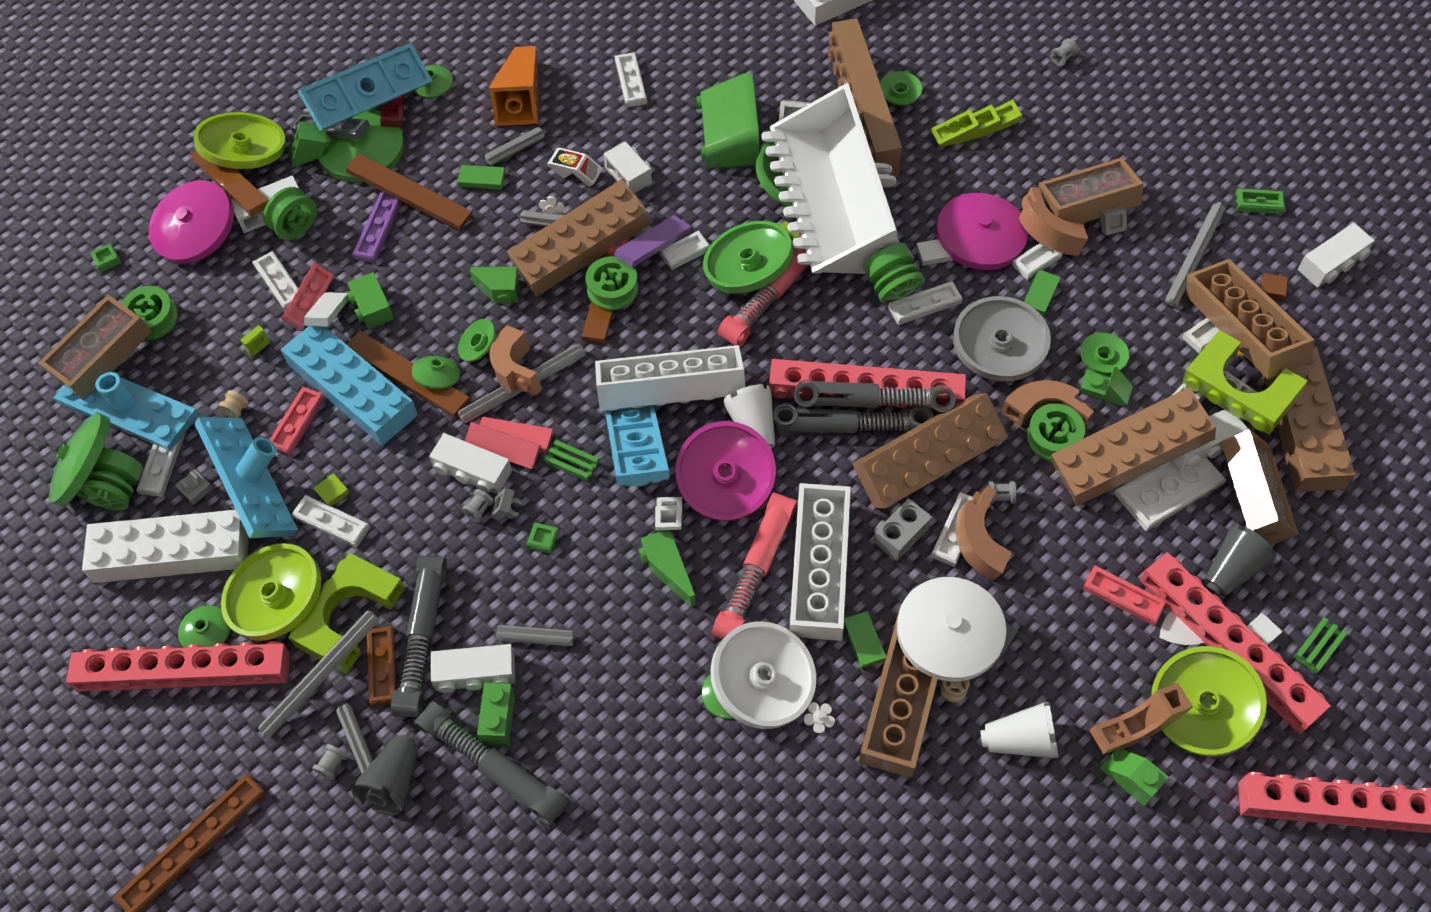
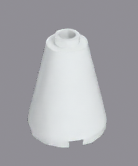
(753, 409)
(1023, 733)

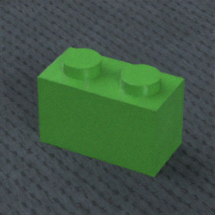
(370, 300)
(496, 714)

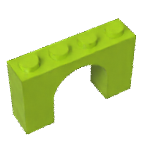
(1260, 409)
(351, 579)

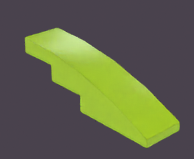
(976, 125)

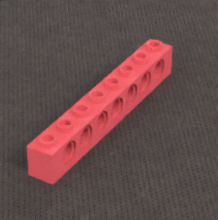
(787, 370)
(1196, 617)
(84, 666)
(1256, 802)

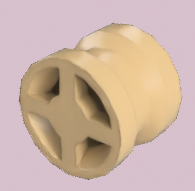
(233, 404)
(954, 695)

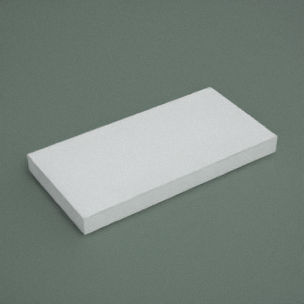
(1167, 491)

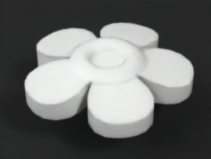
(550, 206)
(819, 717)

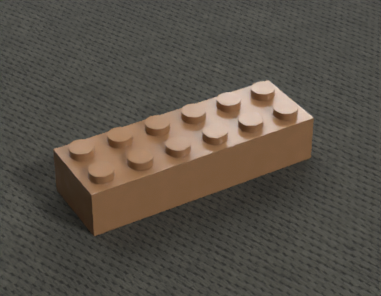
(579, 237)
(1249, 315)
(1313, 435)
(1134, 446)
(930, 450)
(898, 714)

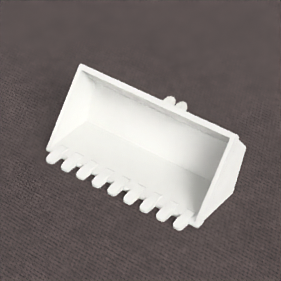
(832, 185)

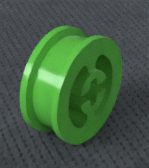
(290, 213)
(603, 290)
(146, 303)
(1046, 421)

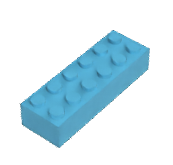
(349, 383)

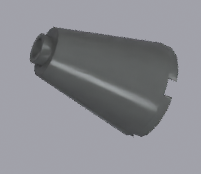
(1238, 560)
(388, 777)

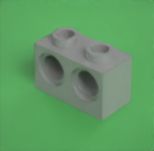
(907, 532)

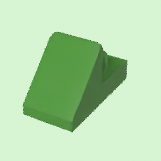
(1109, 388)

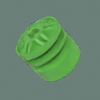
(893, 273)
(111, 480)

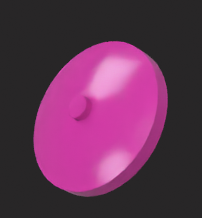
(191, 222)
(981, 231)
(725, 471)

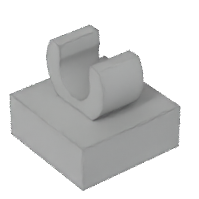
(1114, 220)
(194, 487)
(503, 504)

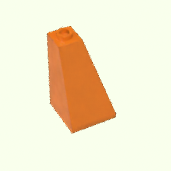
(516, 89)

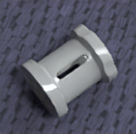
(1064, 52)
(1010, 494)
(477, 505)
(330, 762)

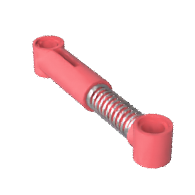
(737, 328)
(777, 516)

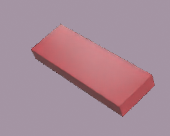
(307, 295)
(297, 420)
(535, 434)
(503, 444)
(1124, 595)

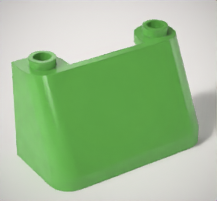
(730, 123)

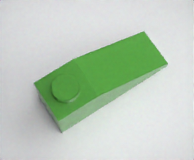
(665, 563)

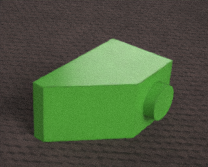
(308, 143)
(497, 283)
(1134, 774)

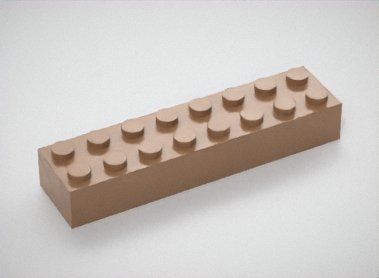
(855, 67)

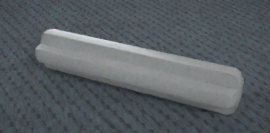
(514, 146)
(535, 635)
(354, 736)

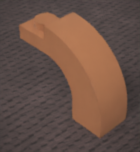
(1049, 229)
(505, 354)
(1034, 395)
(973, 540)
(1143, 721)

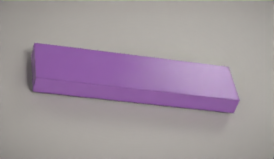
(377, 228)
(652, 241)

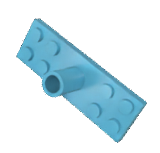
(365, 86)
(134, 410)
(636, 446)
(245, 475)

